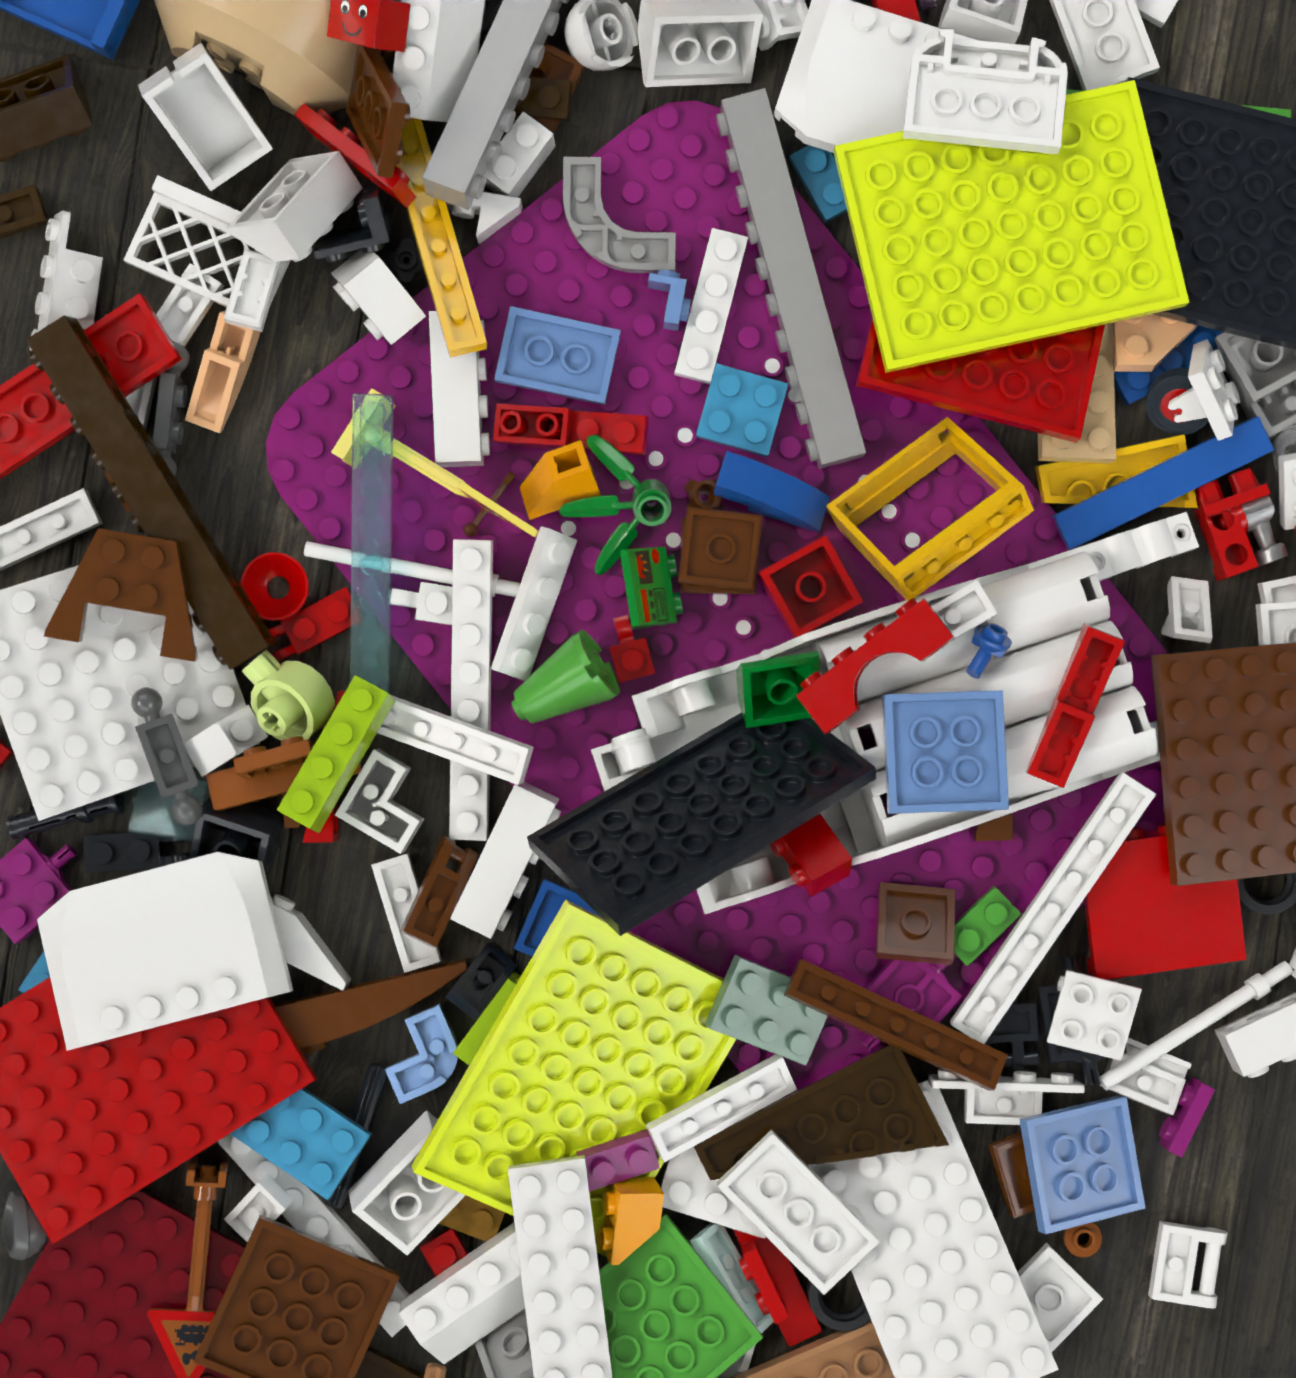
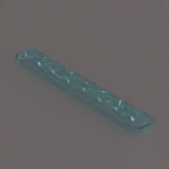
(371, 538)

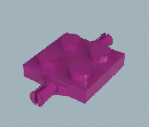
(30, 886)
(916, 987)

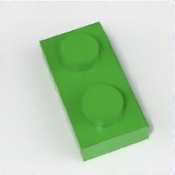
(982, 924)

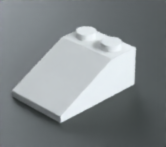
(984, 19)

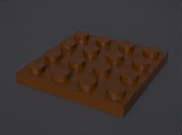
(296, 1308)

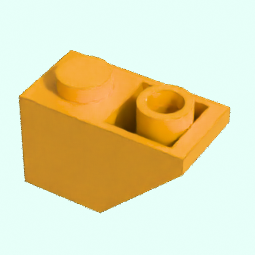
(558, 479)
(631, 1217)

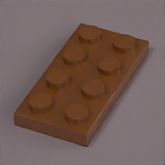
(377, 110)

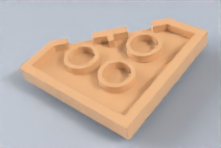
(1145, 341)

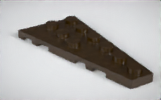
(841, 1117)

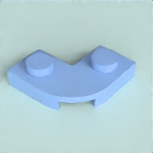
(435, 1057)

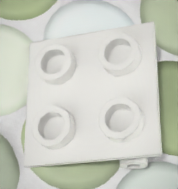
(1093, 1014)

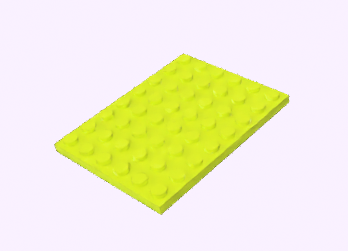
(1007, 243)
(580, 1055)

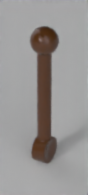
(471, 529)

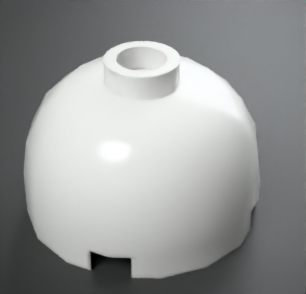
(601, 34)

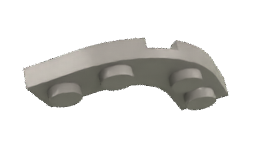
(599, 235)

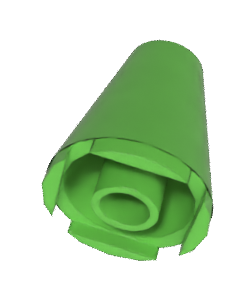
(567, 681)

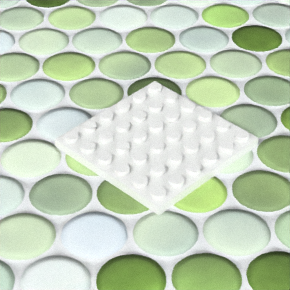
(72, 700)

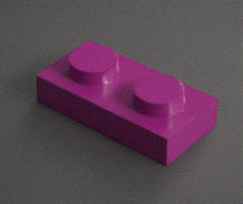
(1179, 1128)
(619, 1159)

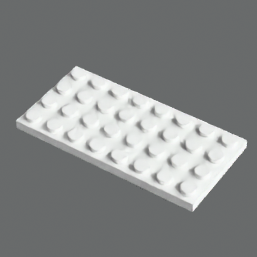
(941, 1271)

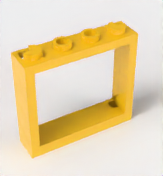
(958, 540)

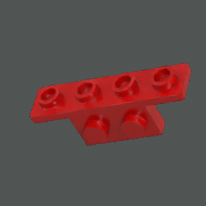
(778, 1287)

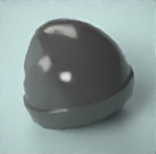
(21, 1228)

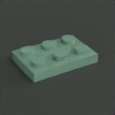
(757, 1012)

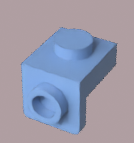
(677, 306)

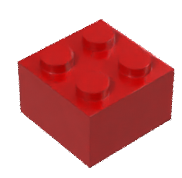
(809, 587)

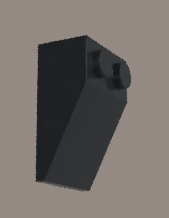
(240, 831)

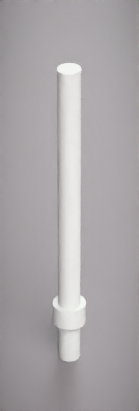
(406, 568)
(1255, 987)

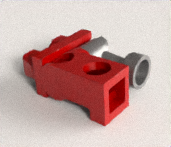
(1230, 518)

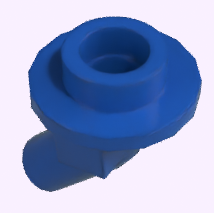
(991, 641)

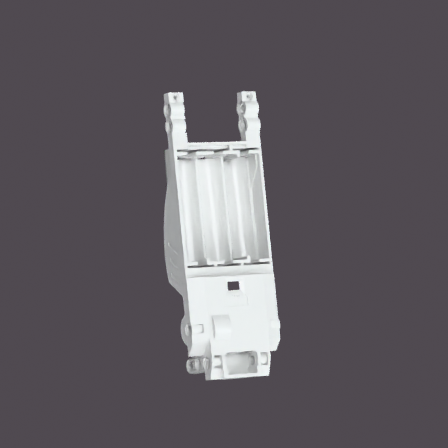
(1043, 614)

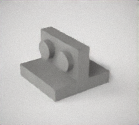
(507, 1350)

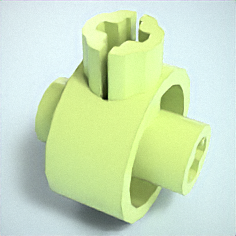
(288, 697)

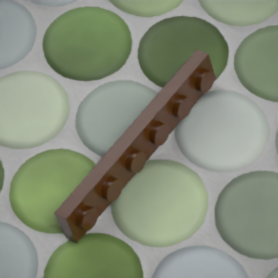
(895, 1025)

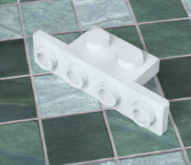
(69, 277)
(1012, 1098)

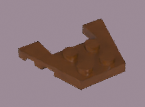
(130, 575)

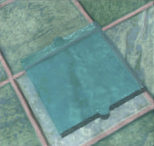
(154, 816)

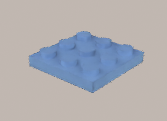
(945, 752)
(1082, 1164)

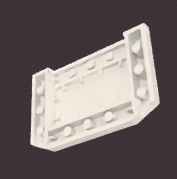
(850, 73)
(162, 947)

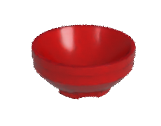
(260, 573)

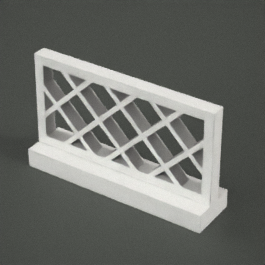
(199, 210)

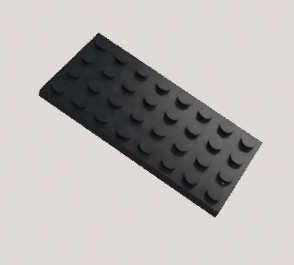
(697, 815)

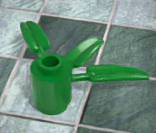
(608, 505)

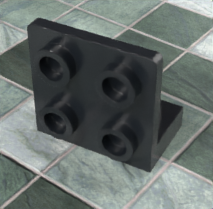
(368, 237)

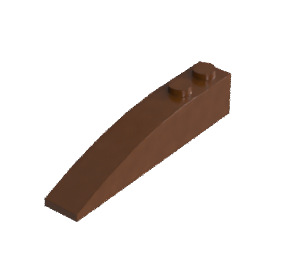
(358, 1006)

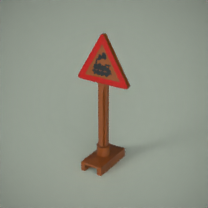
(184, 1329)

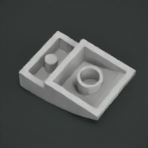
(1263, 378)

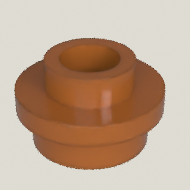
(1091, 1247)

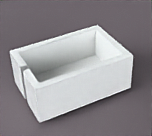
(205, 117)

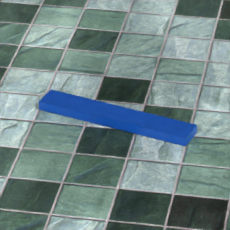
(1162, 483)

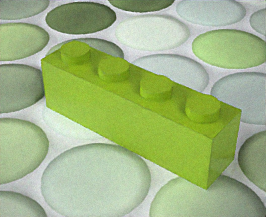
(336, 754)

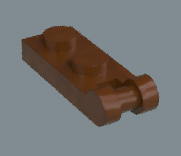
(439, 893)

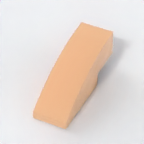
(221, 375)

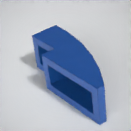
(771, 492)

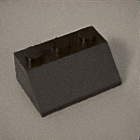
(41, 106)

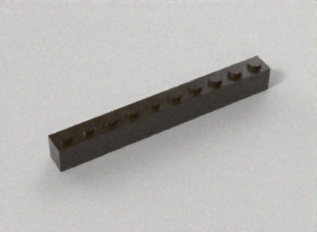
(148, 488)

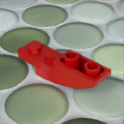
(558, 427)

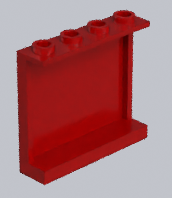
(1151, 926)

